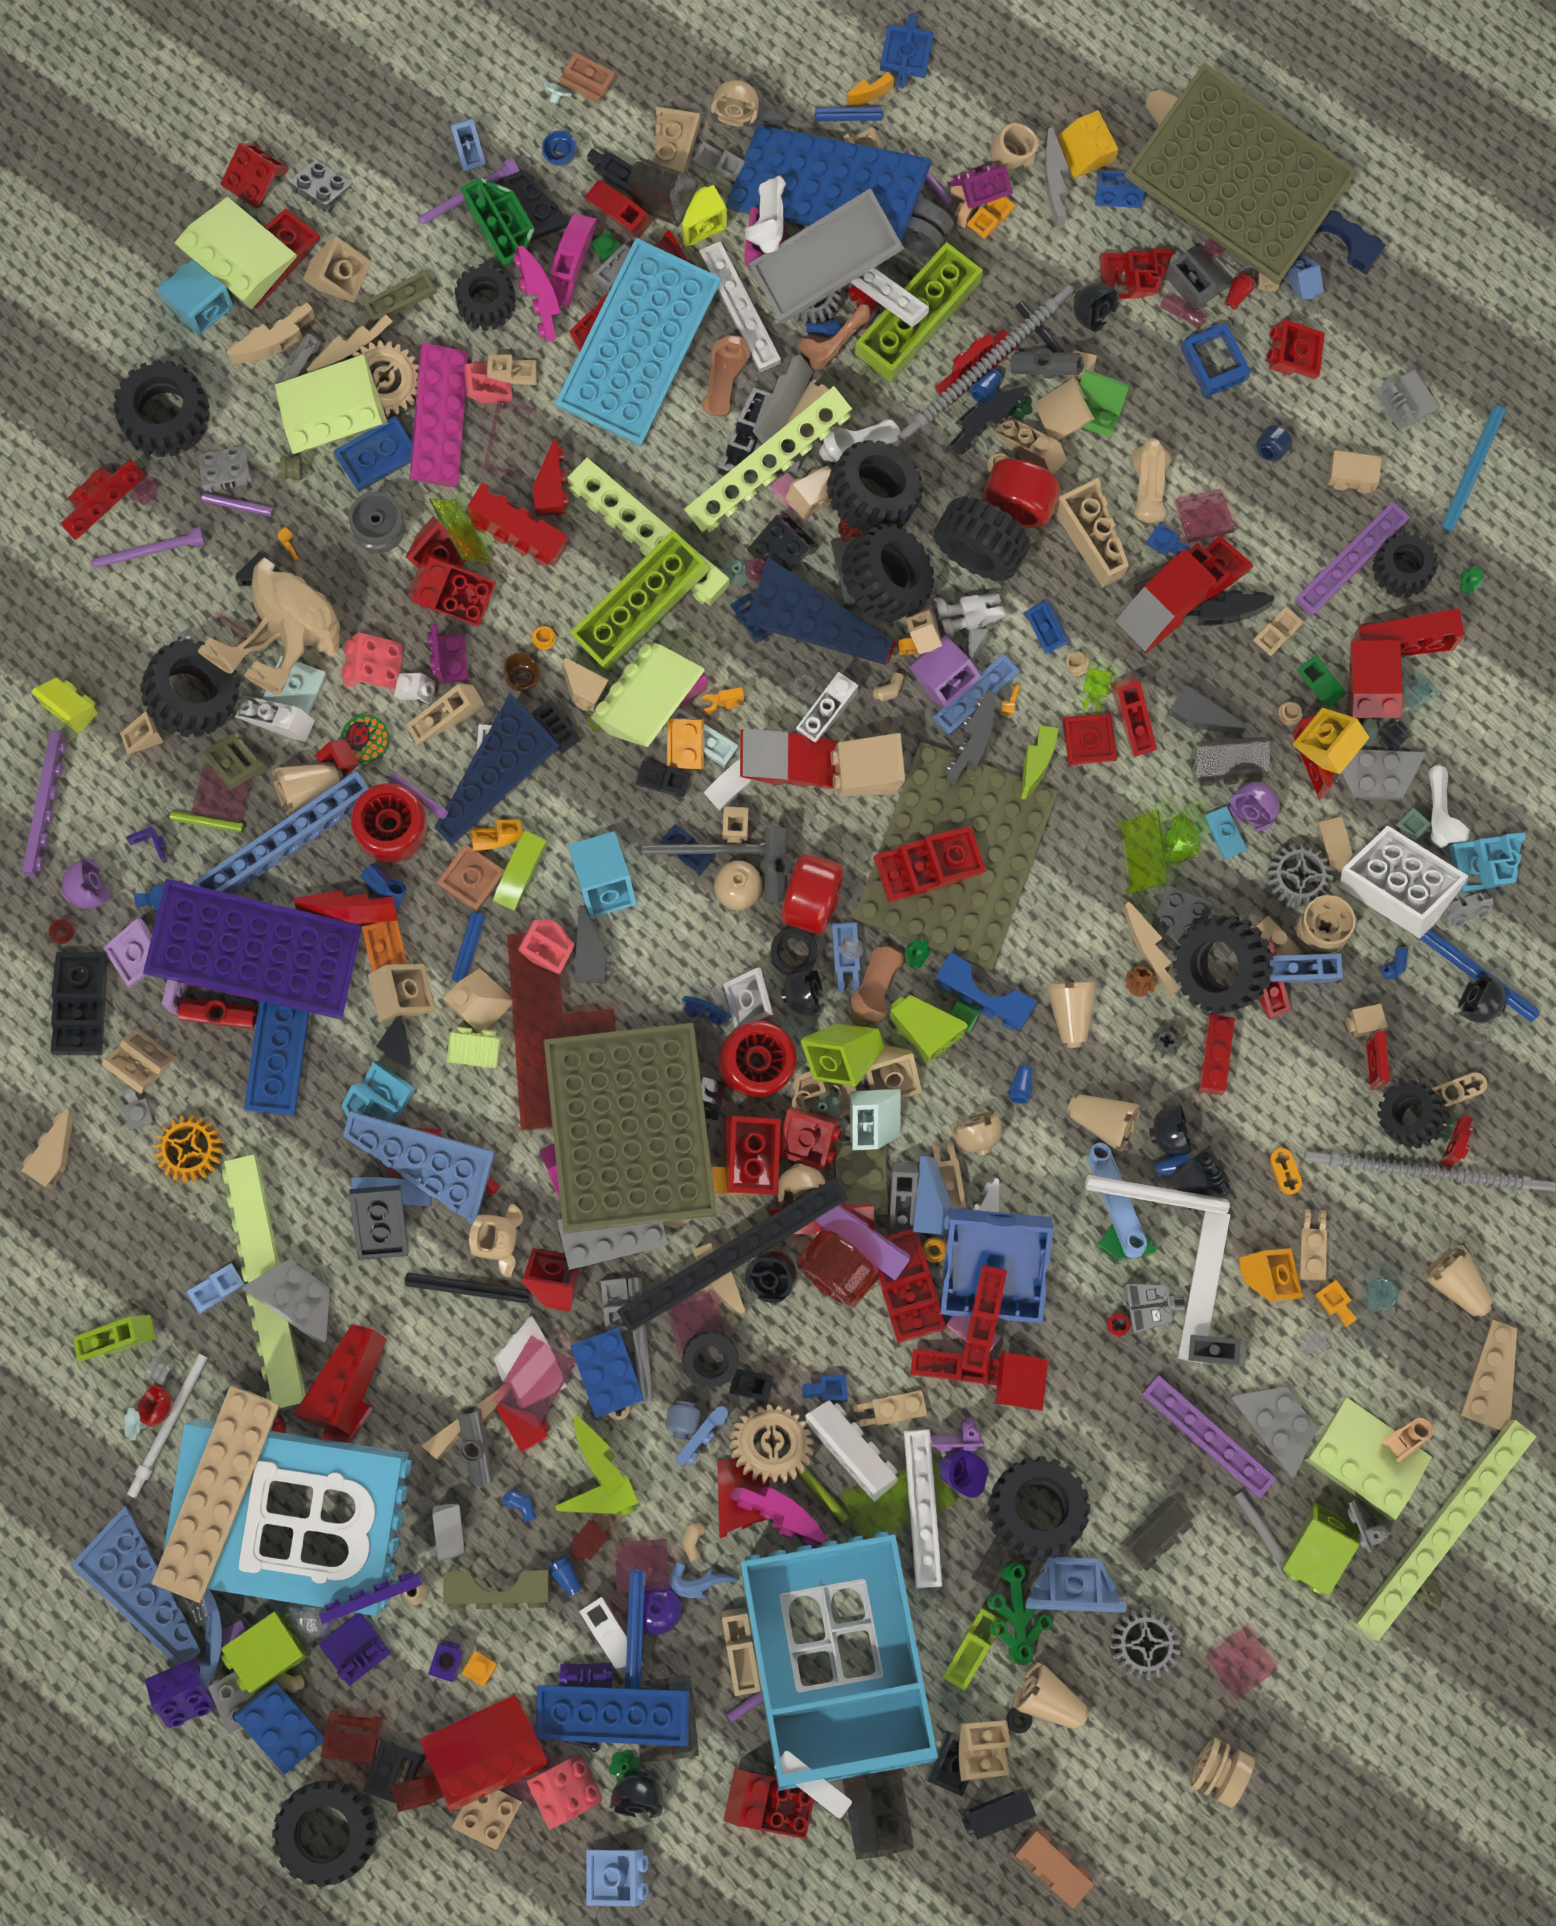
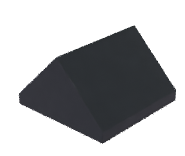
(946, 1768)

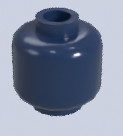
(1274, 443)

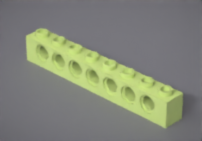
(830, 400)
(589, 474)

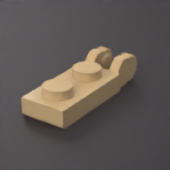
(951, 1175)
(1313, 1248)
(893, 1409)

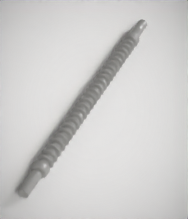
(1050, 307)
(1524, 1183)

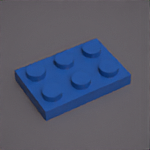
(375, 454)
(607, 1373)
(279, 1727)

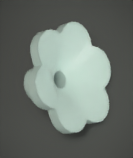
(556, 91)
(133, 1424)

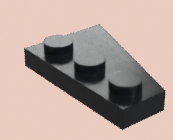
(541, 211)

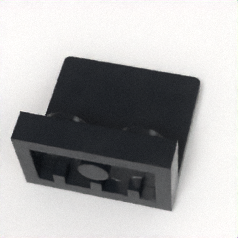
(783, 542)

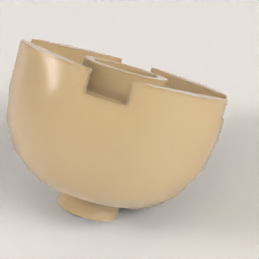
(735, 103)
(738, 885)
(978, 1133)
(797, 1183)

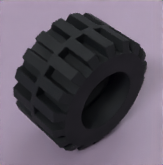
(485, 314)
(1394, 578)
(1399, 1101)

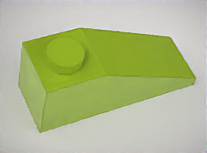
(114, 1337)
(598, 1501)

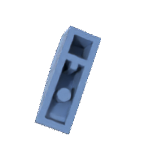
(1307, 968)
(410, 1193)
(932, 1200)

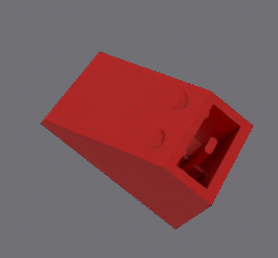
(451, 589)
(759, 1805)

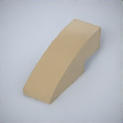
(725, 1286)
(740, 1651)

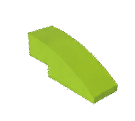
(1038, 759)
(520, 870)
(598, 1456)
(972, 1649)

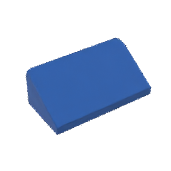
(1047, 626)

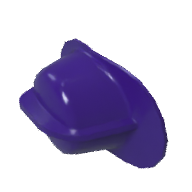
(964, 1472)

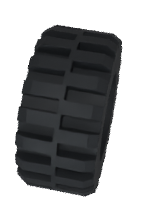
(149, 382)
(886, 467)
(982, 538)
(871, 585)
(175, 711)
(1194, 970)
(1057, 1481)
(288, 1833)

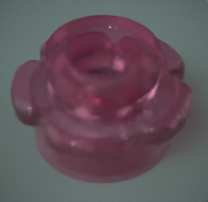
(1213, 249)
(755, 563)

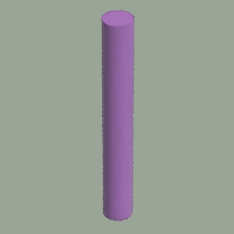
(935, 187)
(237, 504)
(424, 799)
(745, 1706)

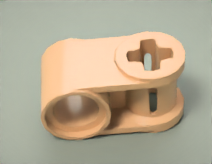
(1406, 1441)

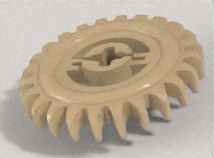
(399, 362)
(767, 1463)

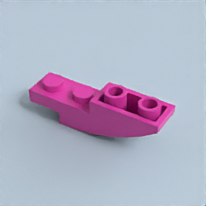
(571, 256)
(535, 282)
(784, 1512)

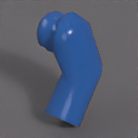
(827, 328)
(1396, 967)
(522, 1502)

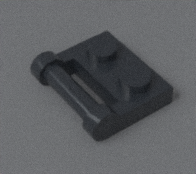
(386, 1768)

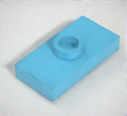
(1225, 833)

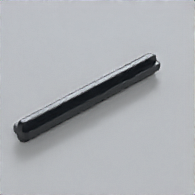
(467, 1287)

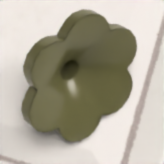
(1430, 1593)

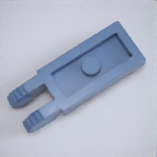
(842, 964)
(703, 1435)

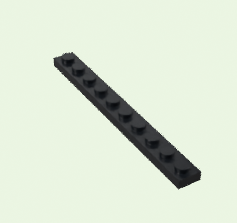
(732, 1255)

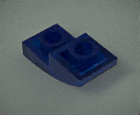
(699, 1007)

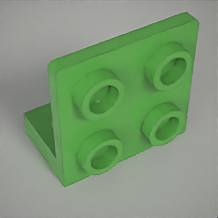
(1104, 400)

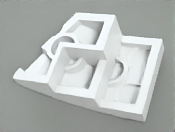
(507, 1356)

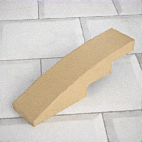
(339, 348)
(1146, 940)

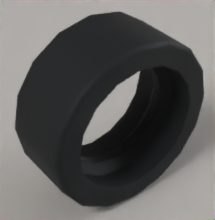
(785, 934)

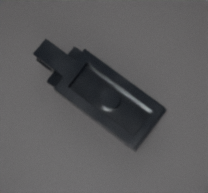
(611, 168)

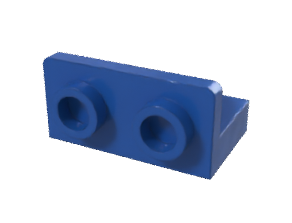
(1116, 190)

